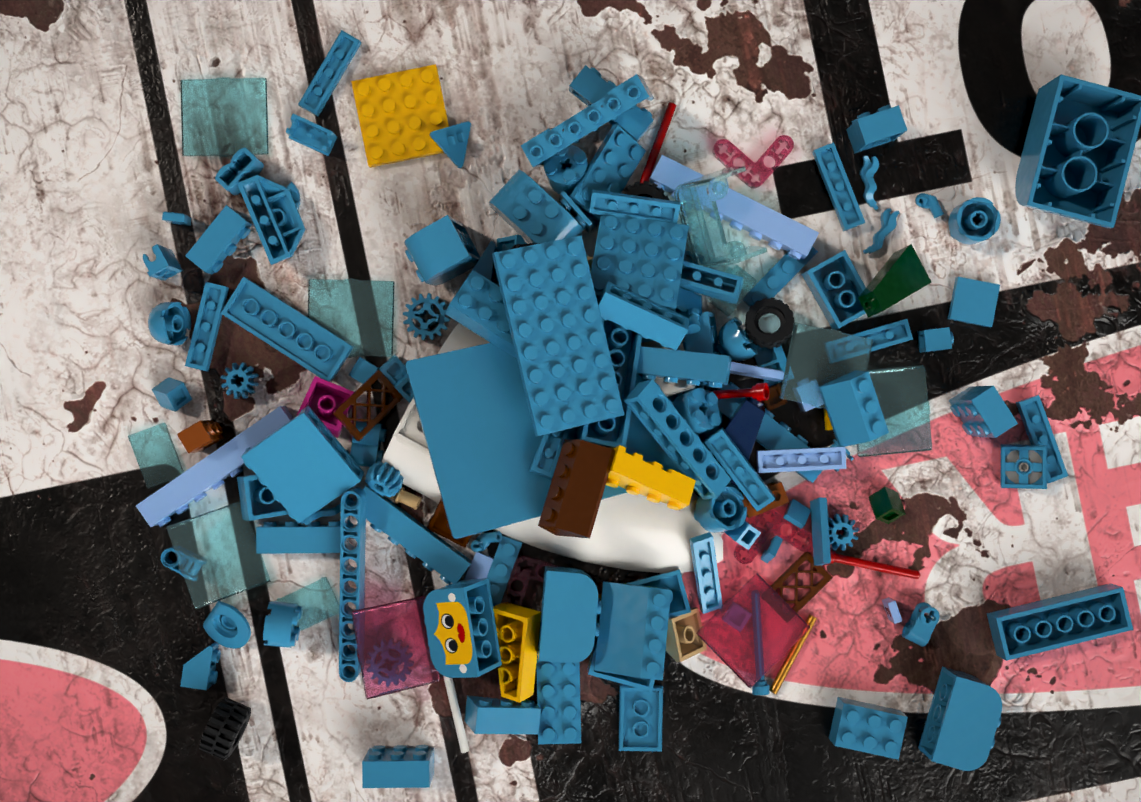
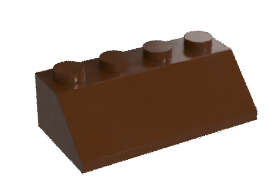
(576, 489)

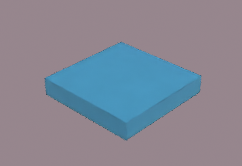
(973, 302)

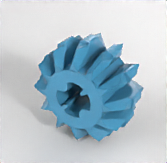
(231, 380)
(384, 479)
(841, 540)

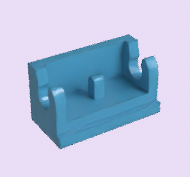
(311, 135)
(164, 265)

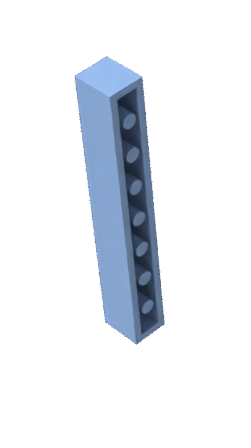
(743, 212)
(209, 472)

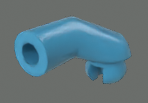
(929, 202)
(485, 540)

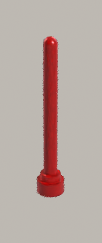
(759, 392)
(873, 565)

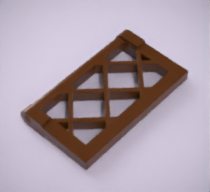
(351, 401)
(814, 589)

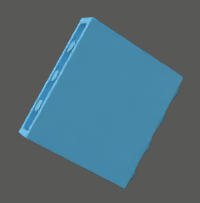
(303, 465)

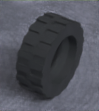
(774, 307)

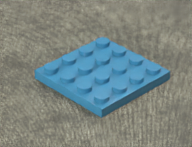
(640, 258)

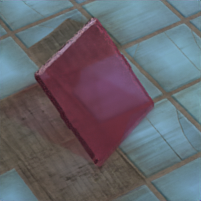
(753, 630)
(393, 647)

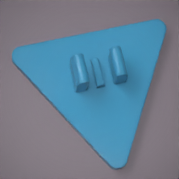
(453, 141)

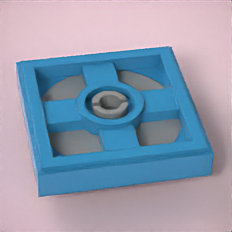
(1023, 466)

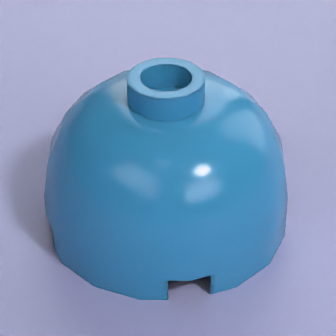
(169, 323)
(735, 341)

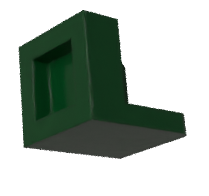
(886, 505)

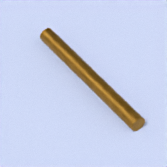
(791, 657)

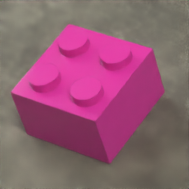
(324, 399)

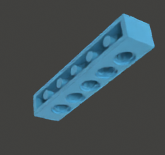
(677, 439)

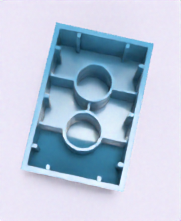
(1078, 150)

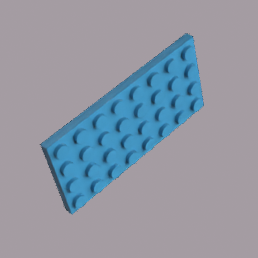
(558, 335)

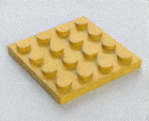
(399, 114)

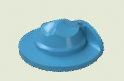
(227, 626)

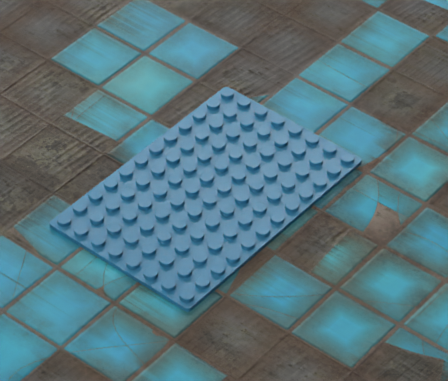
(486, 441)

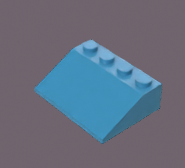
(633, 630)

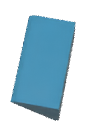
(673, 580)

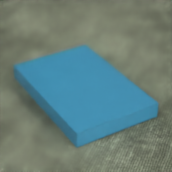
(640, 718)

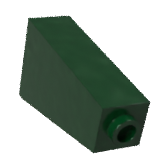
(895, 281)

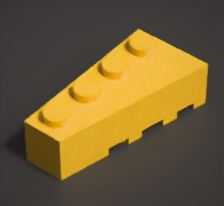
(649, 480)
(518, 645)

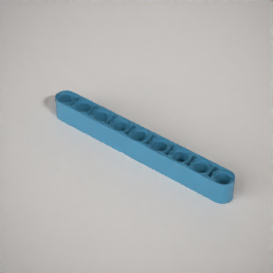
(350, 573)

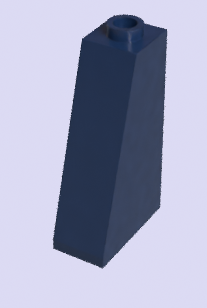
(744, 426)

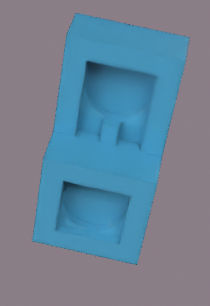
(396, 373)

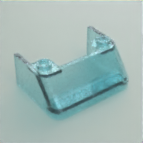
(705, 231)

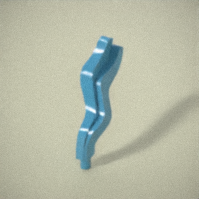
(867, 173)
(888, 223)
(323, 512)

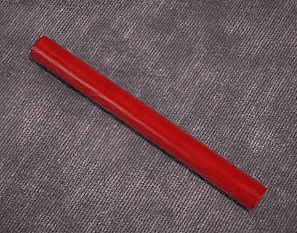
(658, 142)

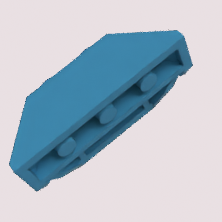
(273, 216)

